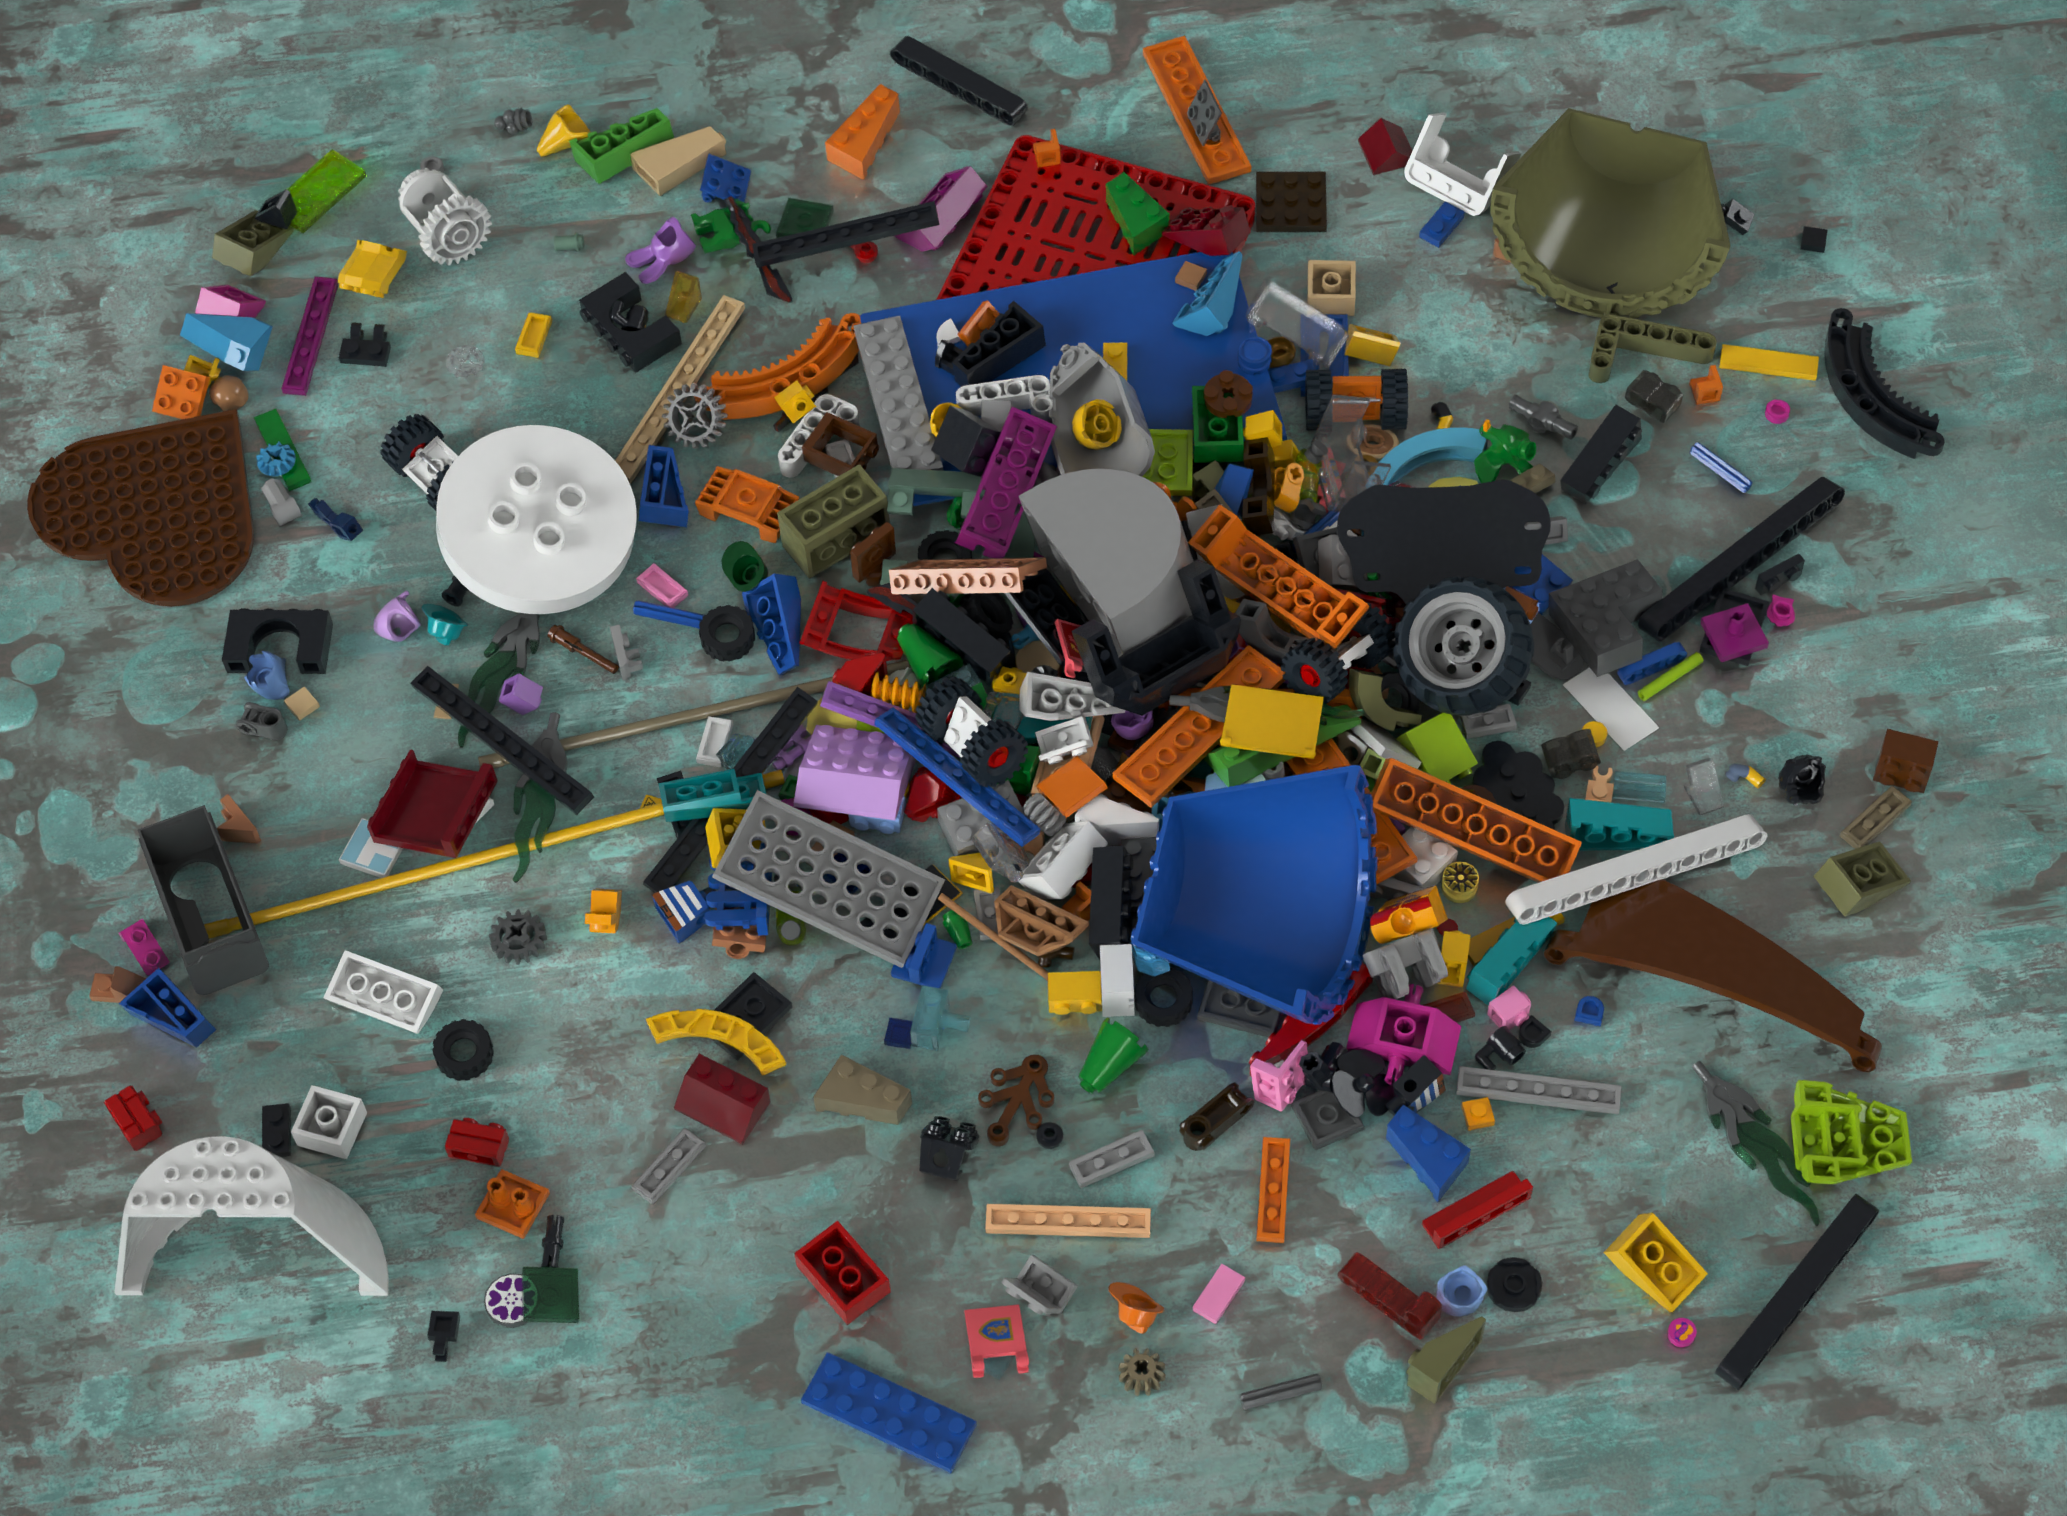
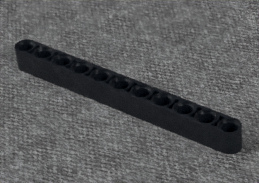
(1741, 558)

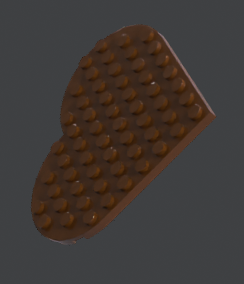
(156, 504)

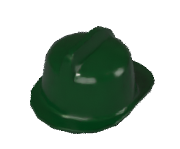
(743, 566)

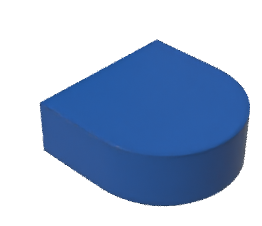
(1590, 1011)

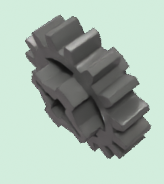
(517, 937)

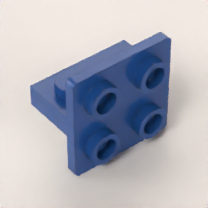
(927, 960)

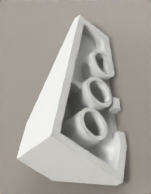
(1060, 698)

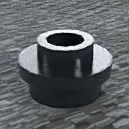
(1049, 1142)

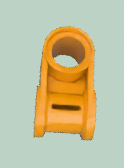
(1286, 488)

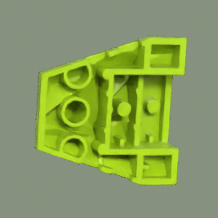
(1844, 1136)

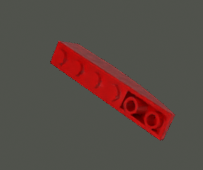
(1282, 1044)

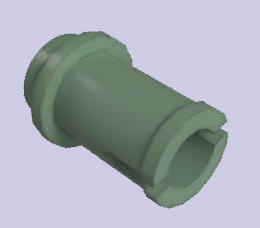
(569, 242)

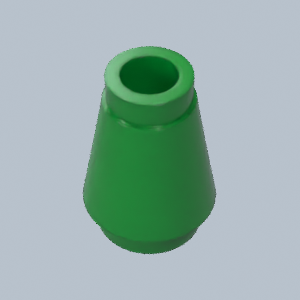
(958, 929)

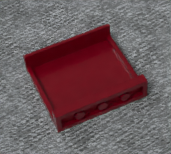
(431, 806)

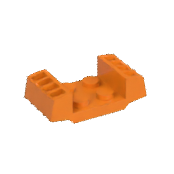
(745, 499)

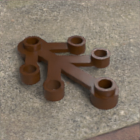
(1017, 1095)

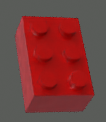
(842, 1272)

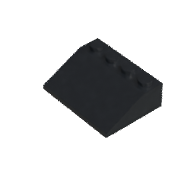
(1042, 605)

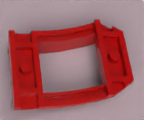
(825, 611)

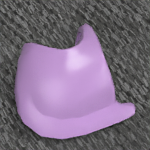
(396, 615)

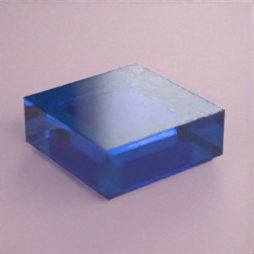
(898, 1033)

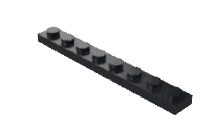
(845, 234)

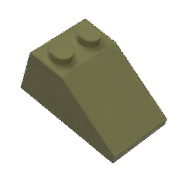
(249, 244)
(1861, 877)
(1442, 1359)

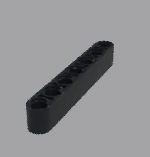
(959, 81)

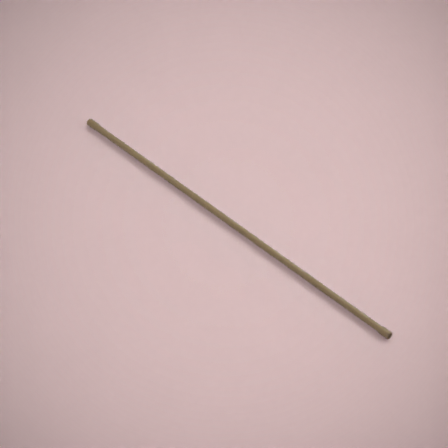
(688, 715)

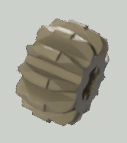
(1141, 1362)

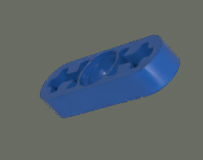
(1653, 663)

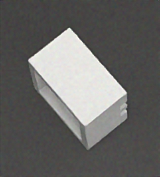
(1117, 980)

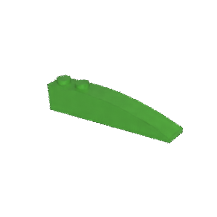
(1240, 765)

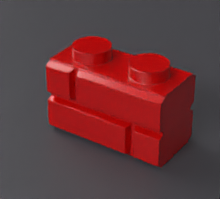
(133, 1117)
(477, 1142)

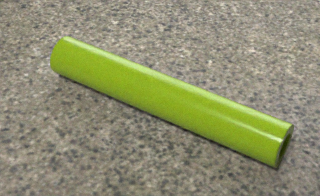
(1670, 676)

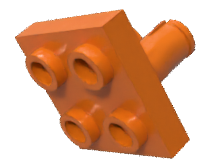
(512, 1203)

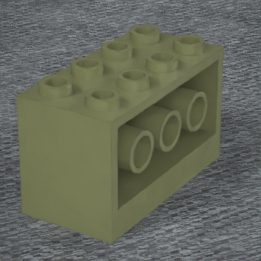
(832, 520)

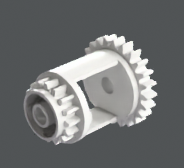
(451, 220)

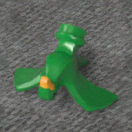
(1508, 446)

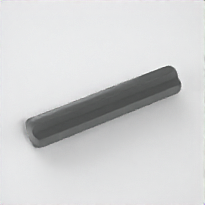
(1280, 1391)

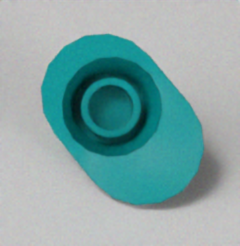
(443, 623)

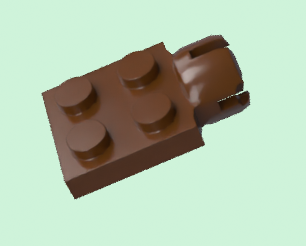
(869, 554)

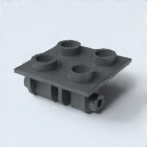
(1205, 114)

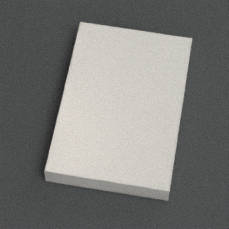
(1384, 743)

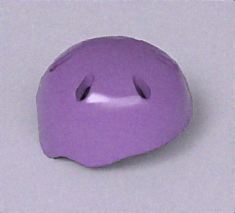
(1132, 728)

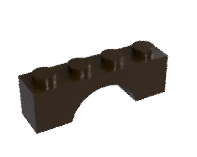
(1259, 504)

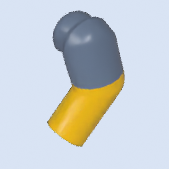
(1746, 772)

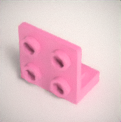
(1279, 1085)

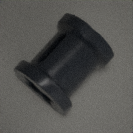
(454, 593)

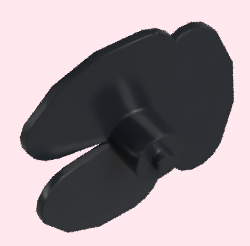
(1356, 1079)

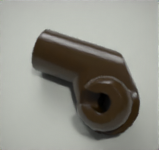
(1064, 953)

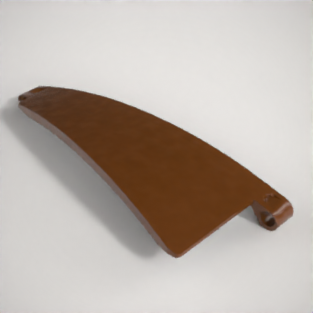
(1696, 943)

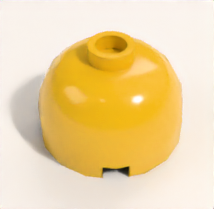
(1096, 425)

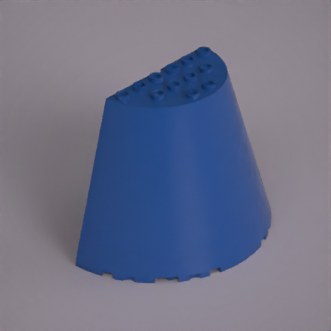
(1266, 888)

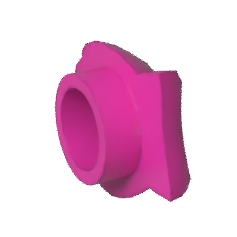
(1781, 611)

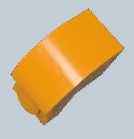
(604, 910)

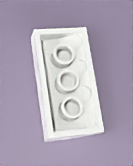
(383, 992)

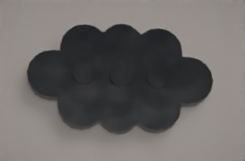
(1519, 783)

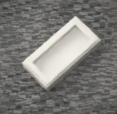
(715, 736)

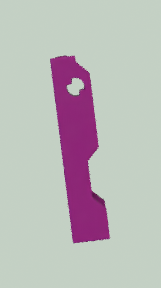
(1007, 475)

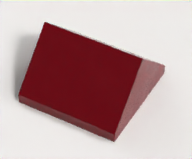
(1385, 147)

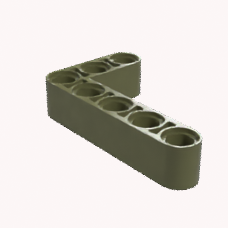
(1646, 338)

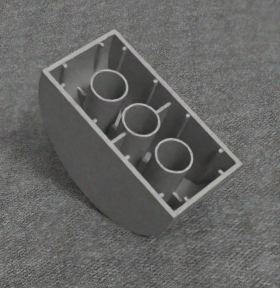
(1113, 550)

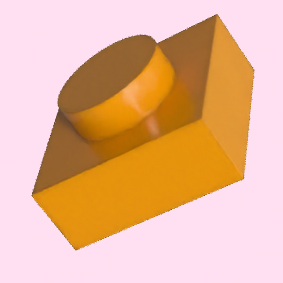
(1478, 1113)

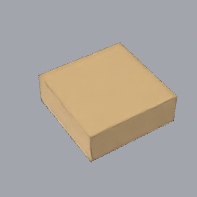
(301, 703)

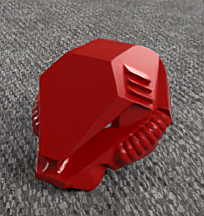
(927, 795)

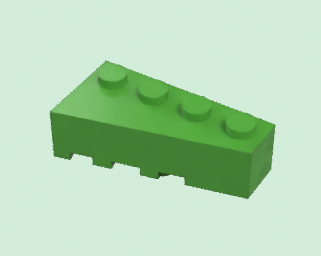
(609, 151)

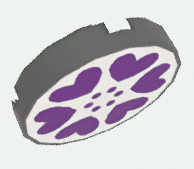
(504, 1301)

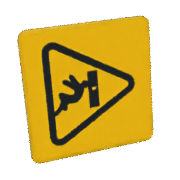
(650, 800)

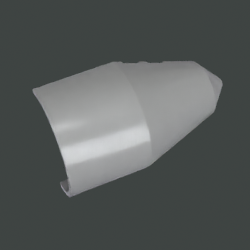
(1081, 379)

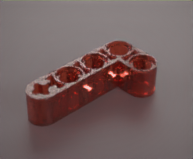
(1389, 1296)

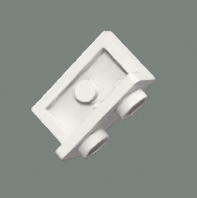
(1064, 739)

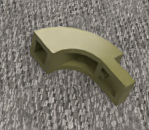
(1367, 695)

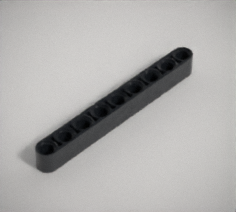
(1797, 1292)

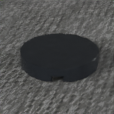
(1514, 1284)

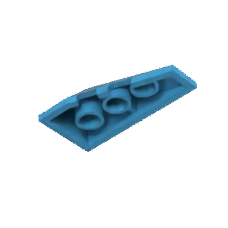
(1213, 300)
(229, 338)

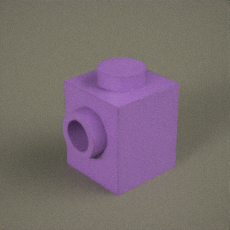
(521, 694)

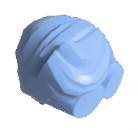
(1460, 1292)

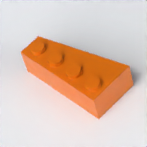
(863, 133)

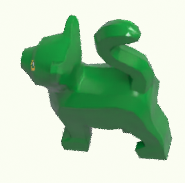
(719, 223)

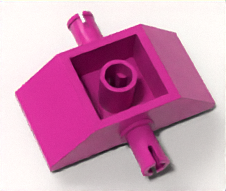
(1404, 1033)

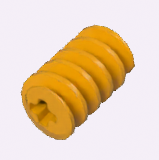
(897, 693)

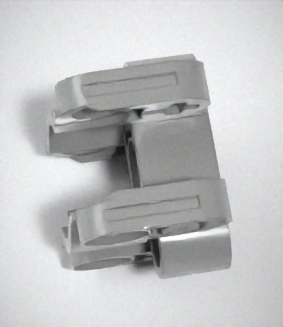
(1389, 963)

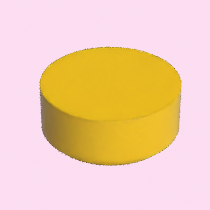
(1598, 731)

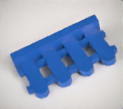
(736, 917)

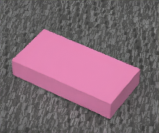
(662, 586)
(1218, 1294)

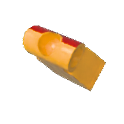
(1408, 915)

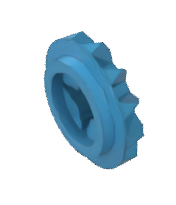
(276, 467)

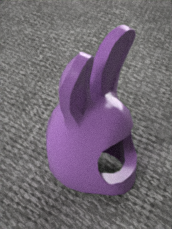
(667, 248)

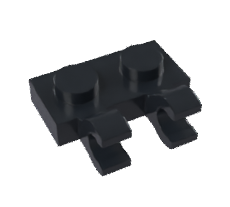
(365, 351)

